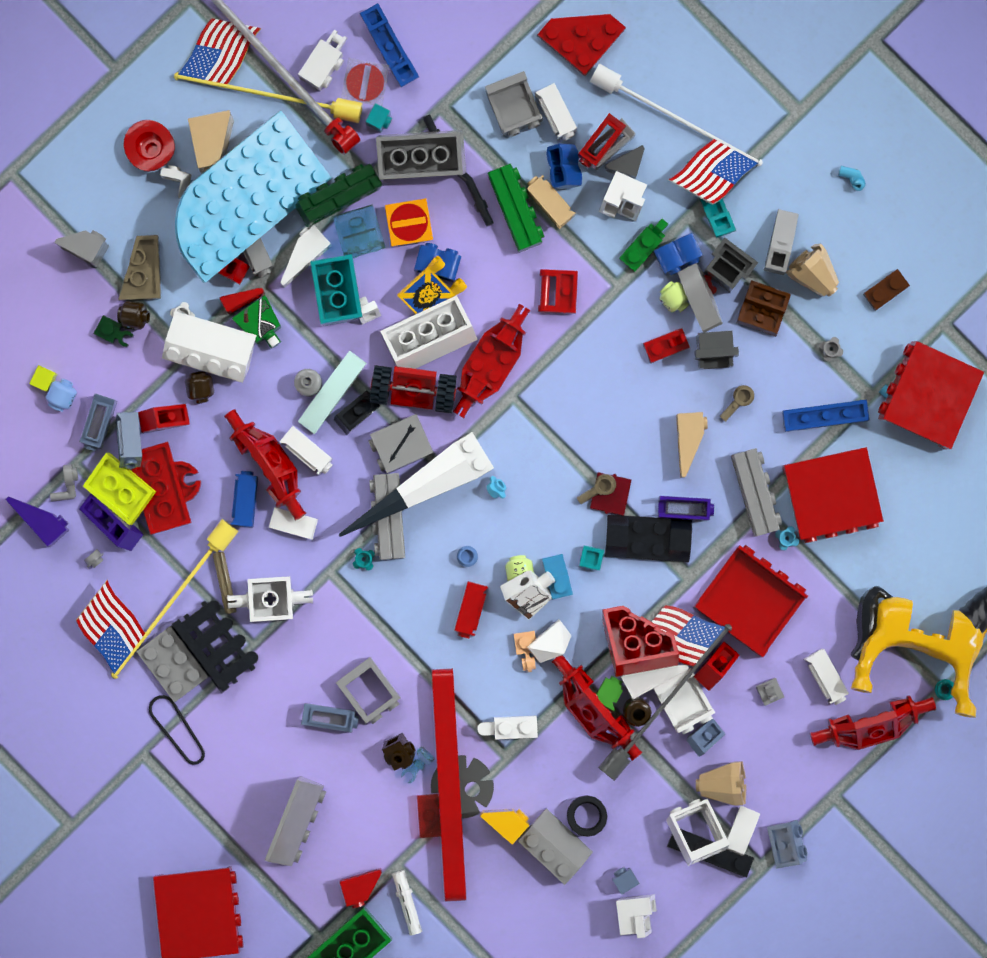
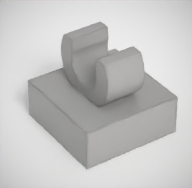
(770, 691)

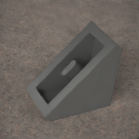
(628, 163)

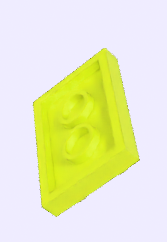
(119, 489)

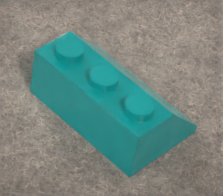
(336, 290)

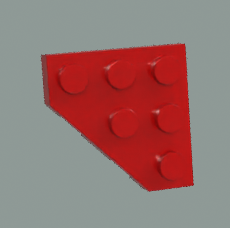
(582, 38)

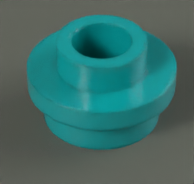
(944, 682)

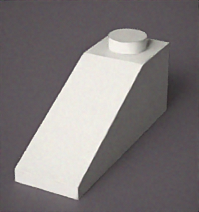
(308, 248)
(644, 681)

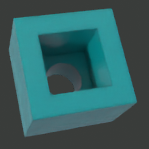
(379, 118)

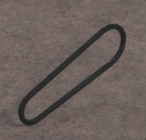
(186, 724)

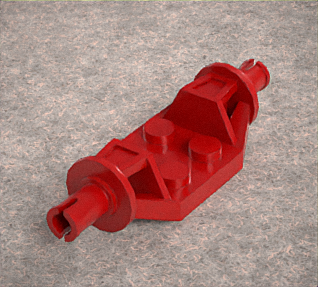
(491, 361)
(272, 461)
(590, 711)
(876, 729)

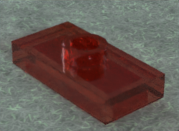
(429, 815)

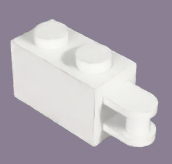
(323, 62)
(510, 727)

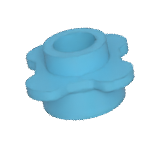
(496, 488)
(784, 544)

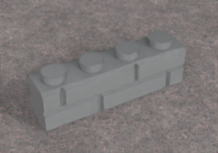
(755, 492)
(388, 529)

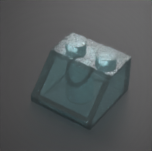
(359, 231)

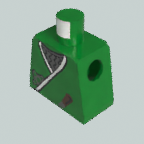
(260, 321)

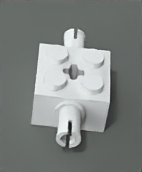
(261, 610)

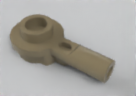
(742, 396)
(604, 484)

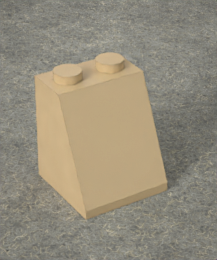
(210, 137)

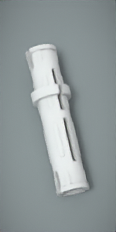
(407, 903)

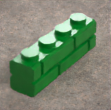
(515, 208)

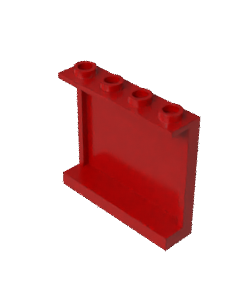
(930, 394)
(833, 494)
(751, 600)
(198, 913)

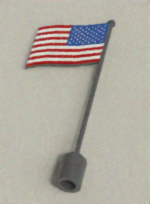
(694, 642)

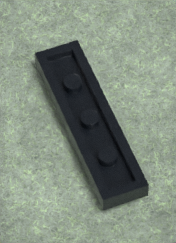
(725, 859)

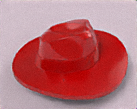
(148, 145)

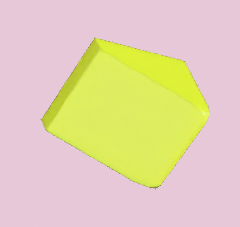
(43, 378)

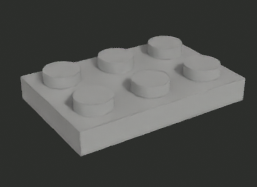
(172, 664)

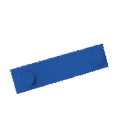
(825, 415)

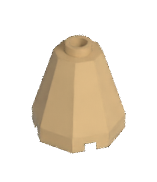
(814, 271)
(724, 784)

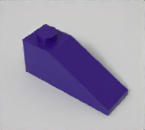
(43, 523)
(115, 528)

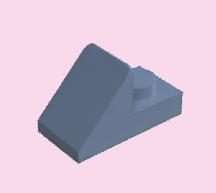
(705, 737)

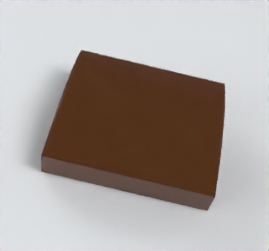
(763, 308)

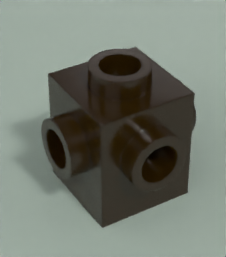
(398, 752)

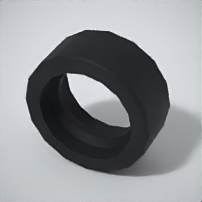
(590, 831)

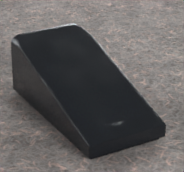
(355, 413)

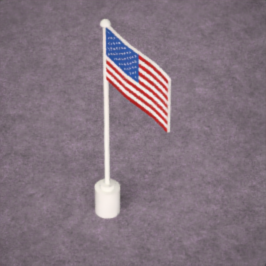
(712, 168)

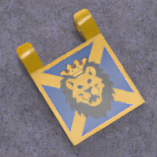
(429, 289)

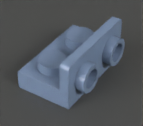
(787, 844)

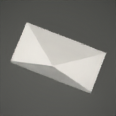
(551, 642)

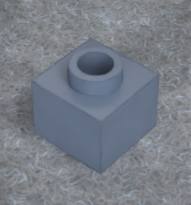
(625, 880)

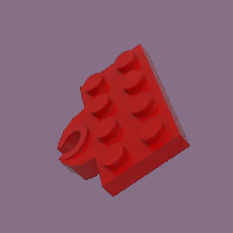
(168, 505)

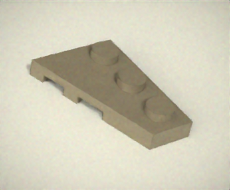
(143, 272)

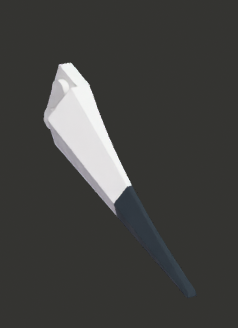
(453, 467)

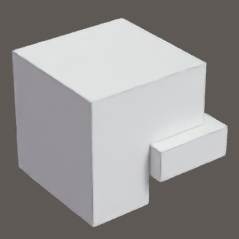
(623, 197)
(635, 914)

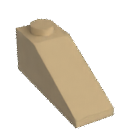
(690, 433)

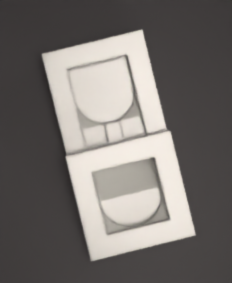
(284, 521)
(742, 830)

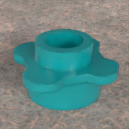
(358, 563)

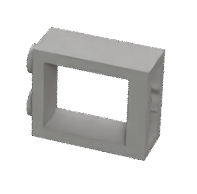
(390, 704)

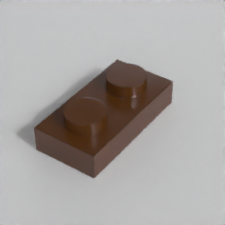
(886, 289)

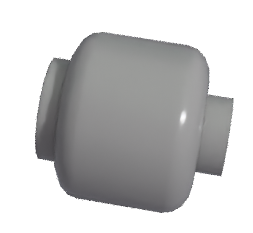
(314, 383)

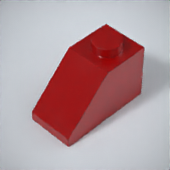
(163, 418)
(716, 666)
(359, 887)

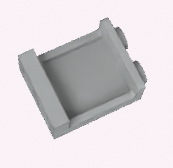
(513, 104)

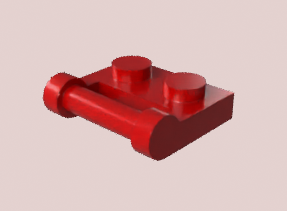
(565, 291)

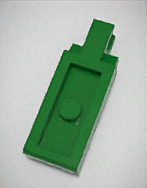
(644, 245)

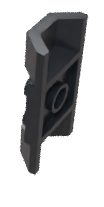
(648, 538)

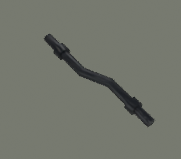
(480, 204)

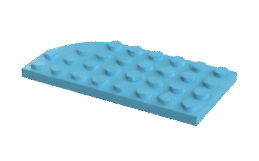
(245, 195)

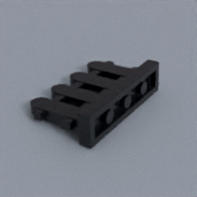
(217, 656)

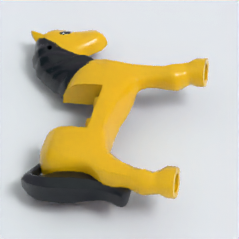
(888, 624)

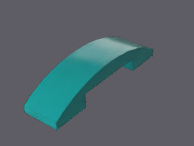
(718, 217)

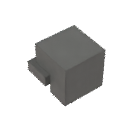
(729, 265)
(715, 350)

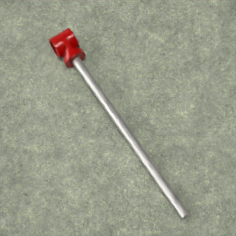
(344, 138)

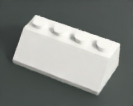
(429, 334)
(209, 347)

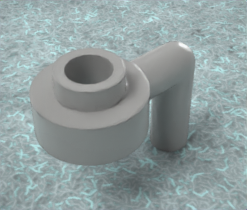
(70, 477)

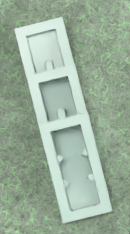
(332, 392)

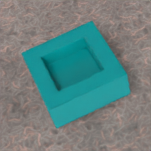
(591, 558)

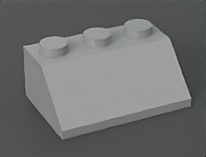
(555, 846)

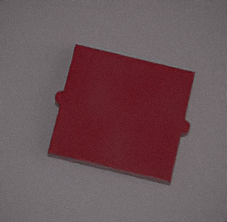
(616, 501)

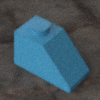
(558, 569)

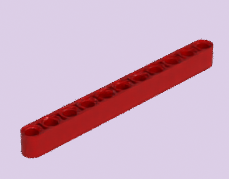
(449, 785)

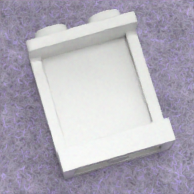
(688, 704)

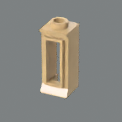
(550, 201)

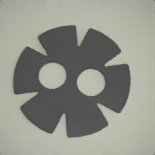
(473, 773)

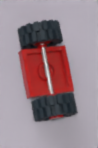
(413, 388)

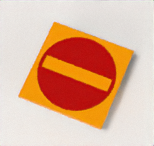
(409, 222)

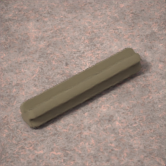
(224, 580)

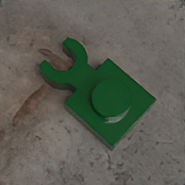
(110, 331)

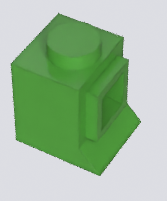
(609, 691)

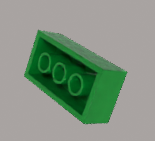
(357, 938)

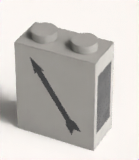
(400, 444)

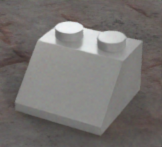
(85, 245)

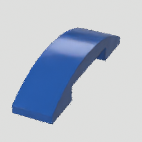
(389, 45)

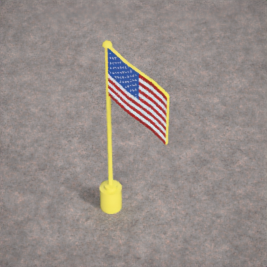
(220, 55)
(114, 627)

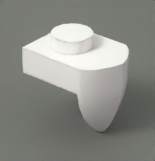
(173, 173)

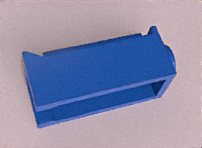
(244, 499)

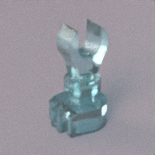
(424, 758)

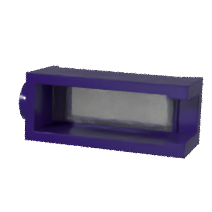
(685, 508)

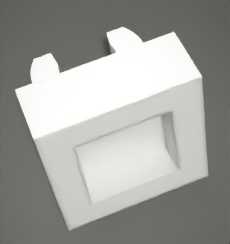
(369, 310)

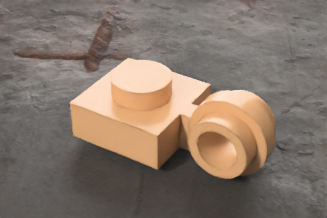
(522, 640)

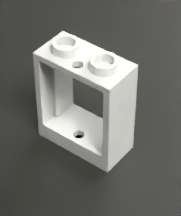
(707, 851)

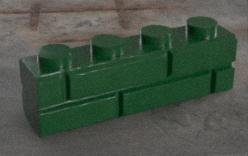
(338, 195)

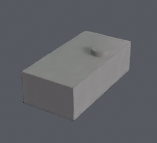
(421, 154)

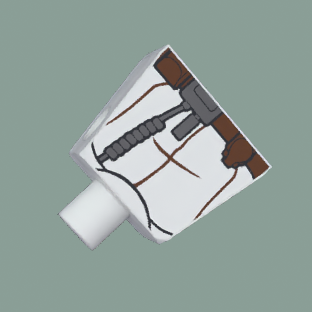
(528, 592)

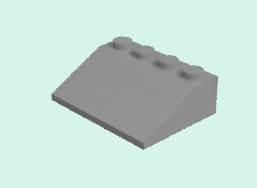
(295, 821)

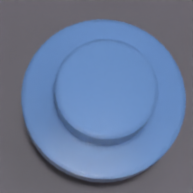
(467, 556)

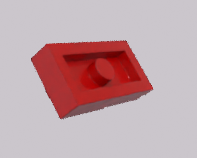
(666, 345)

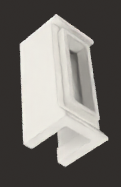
(556, 112)
(307, 451)
(827, 677)

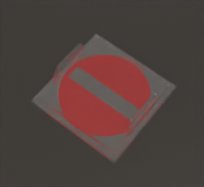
(365, 81)

